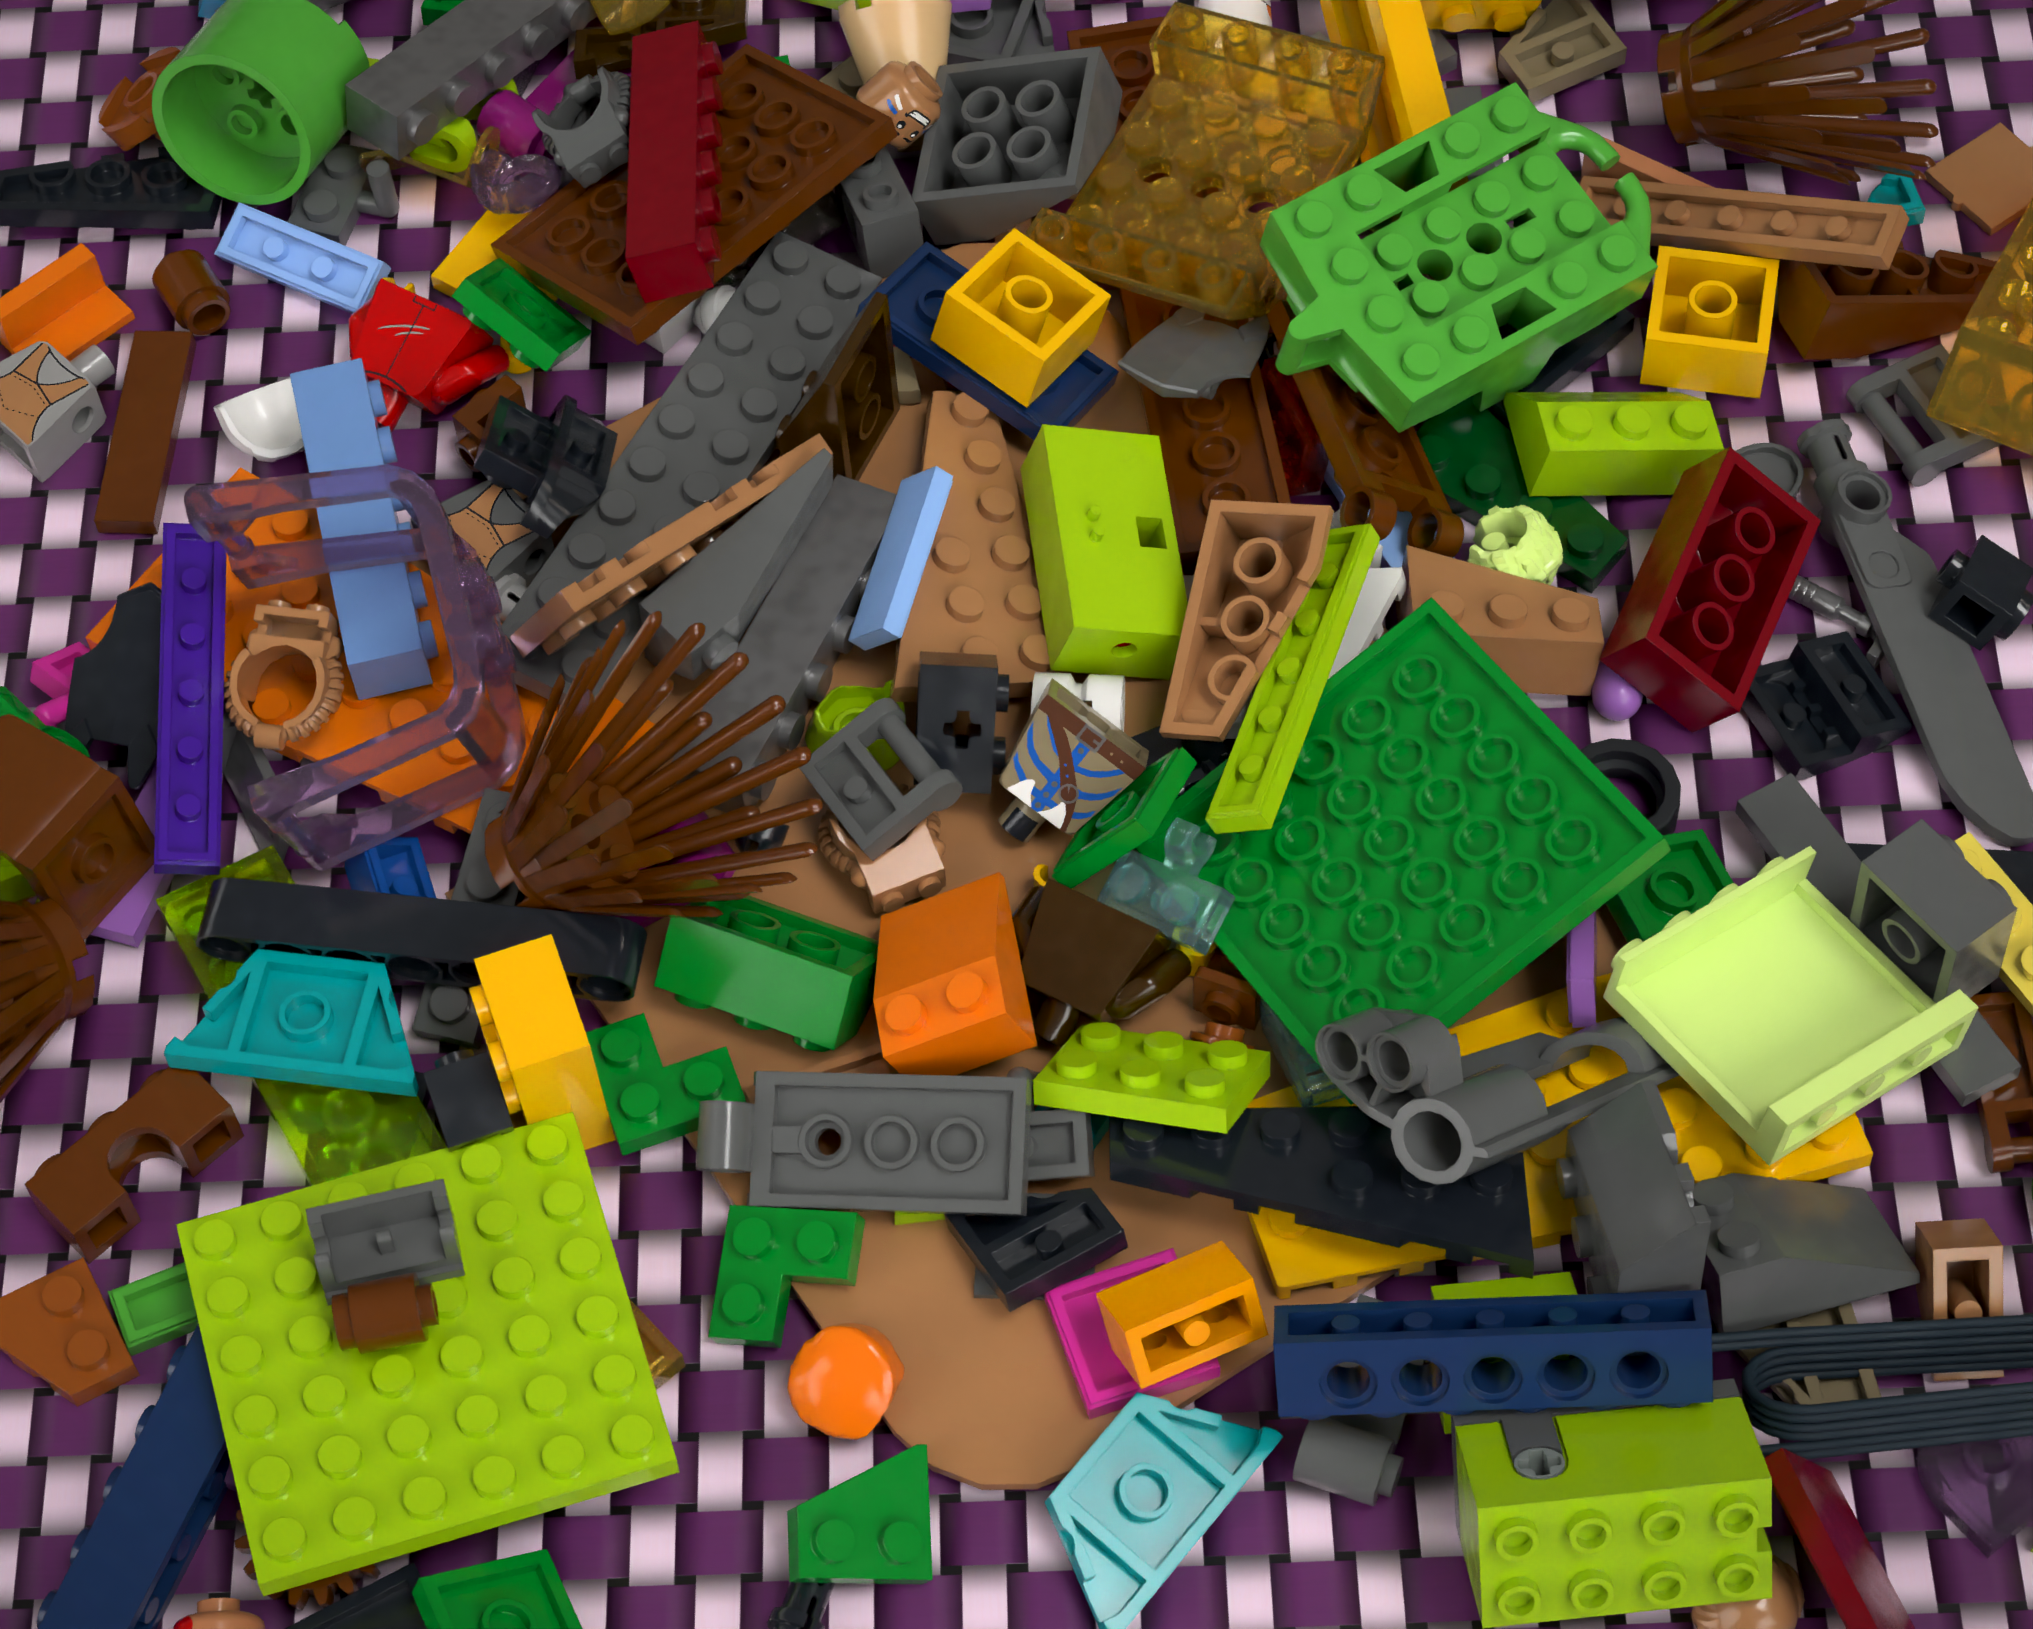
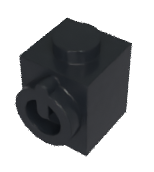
(1982, 593)

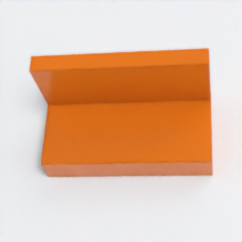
(63, 307)

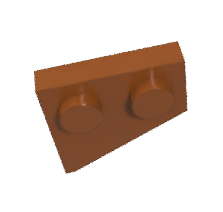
(66, 1334)

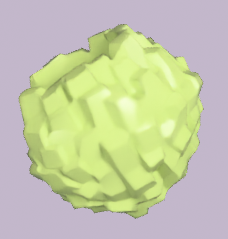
(1517, 544)

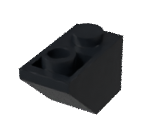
(467, 1098)

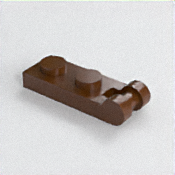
(2015, 1099)

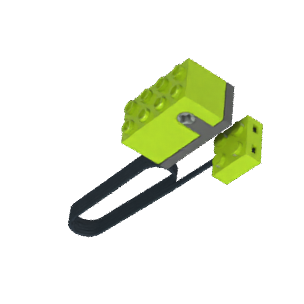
(1672, 1503)

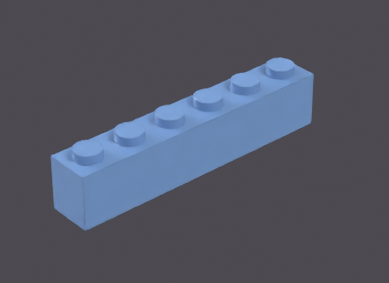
(376, 604)

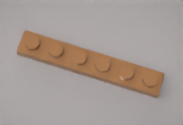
(1763, 223)

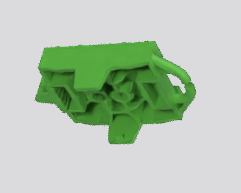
(1440, 340)

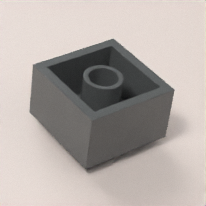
(1933, 913)

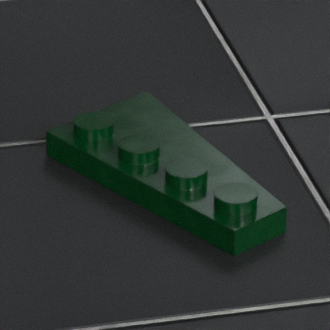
(1481, 469)

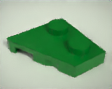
(866, 1527)

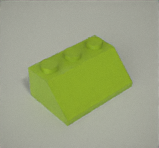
(1609, 440)

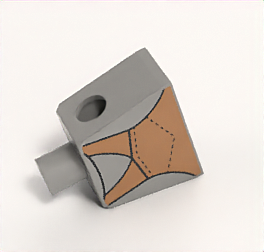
(50, 404)

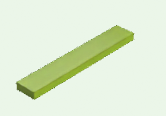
(1291, 689)

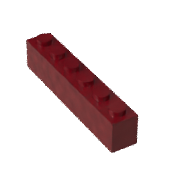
(673, 162)

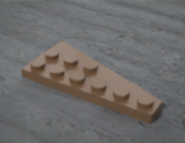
(653, 558)
(981, 569)

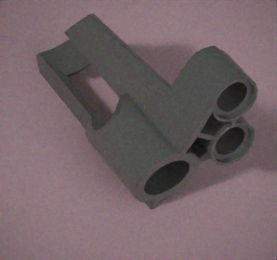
(1473, 1109)

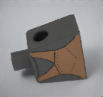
(491, 524)

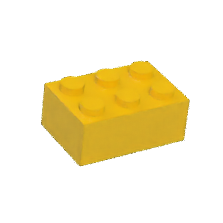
(539, 1039)

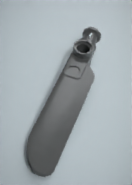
(1928, 661)

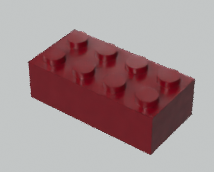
(1710, 590)

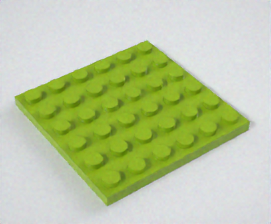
(505, 1412)

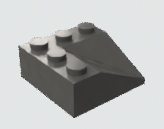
(1013, 140)

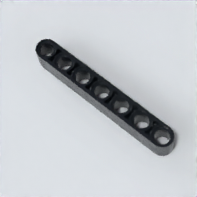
(415, 934)

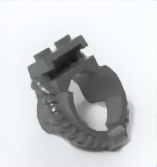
(602, 140)

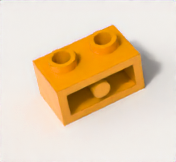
(1182, 1314)

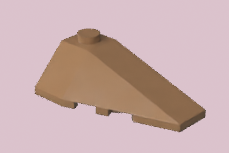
(1242, 599)

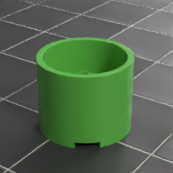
(258, 97)

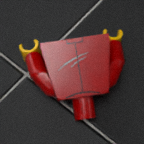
(422, 351)

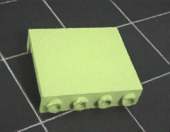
(1781, 1008)

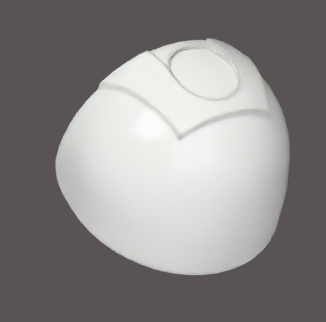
(263, 422)

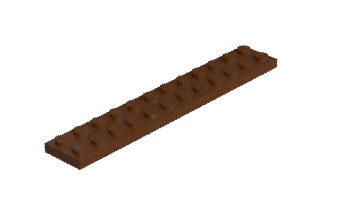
(1207, 445)

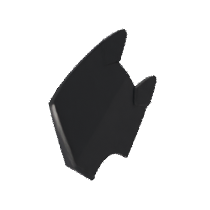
(118, 683)

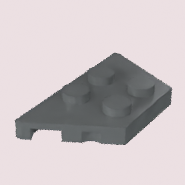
(1004, 31)

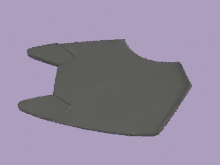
(1195, 354)

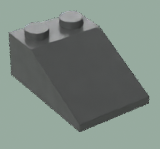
(1793, 1249)

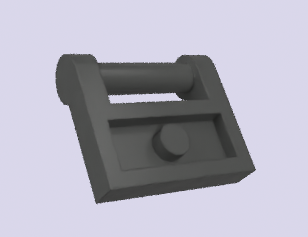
(1915, 384)
(863, 792)

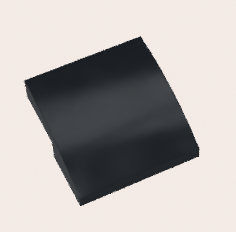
(1823, 706)

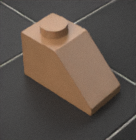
(1959, 1276)

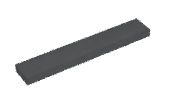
(1787, 822)

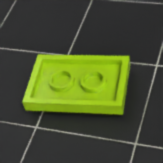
(1153, 1077)

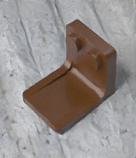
(68, 825)

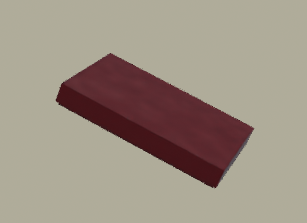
(1835, 1544)

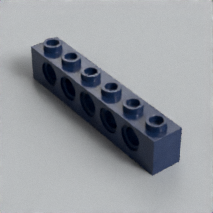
(1520, 1330)

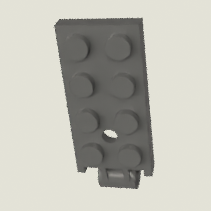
(903, 1142)

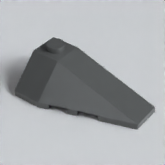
(736, 572)

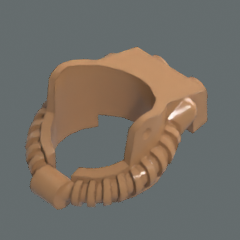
(283, 633)
(898, 873)

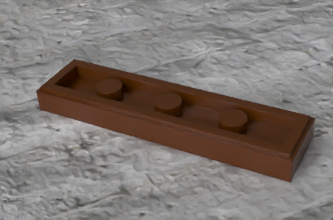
(145, 432)

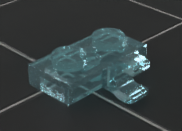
(1170, 892)

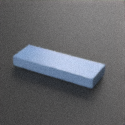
(300, 259)
(901, 558)

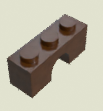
(169, 1118)

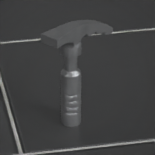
(1834, 607)

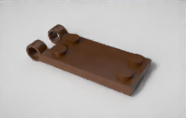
(1372, 460)

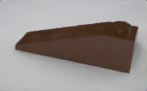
(1866, 310)

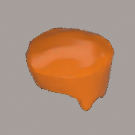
(845, 1380)

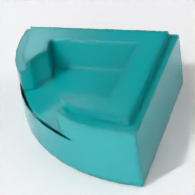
(1900, 191)

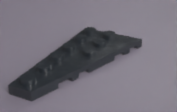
(1335, 1176)

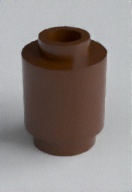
(192, 291)
(384, 1313)

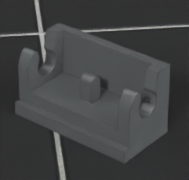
(386, 1237)

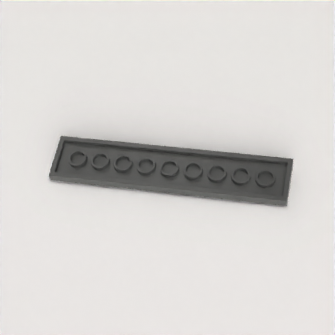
(701, 435)

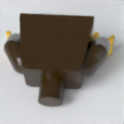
(1092, 959)

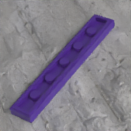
(190, 704)

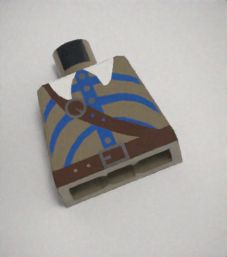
(1066, 765)

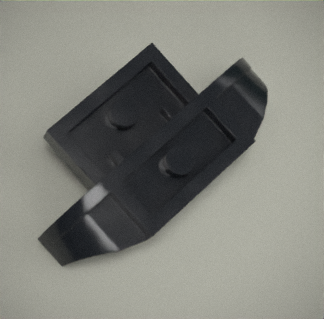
(552, 461)

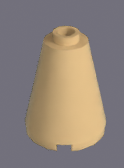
(900, 33)

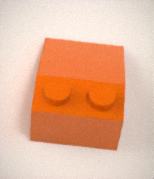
(951, 982)

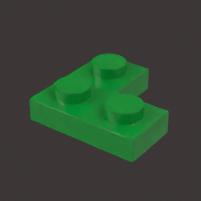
(650, 1100)
(765, 1254)

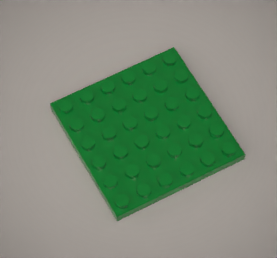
(1419, 842)

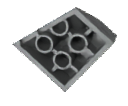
(1633, 1198)

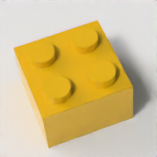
(1020, 317)
(1710, 322)

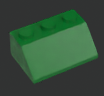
(772, 970)

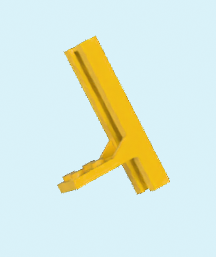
(1411, 84)

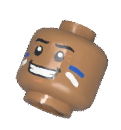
(906, 96)

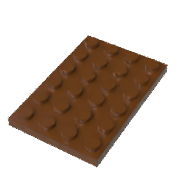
(780, 153)

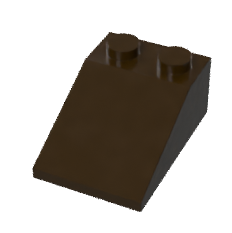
(850, 395)

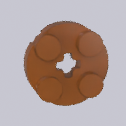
(128, 108)

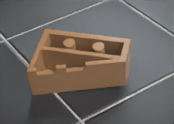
(1531, 630)

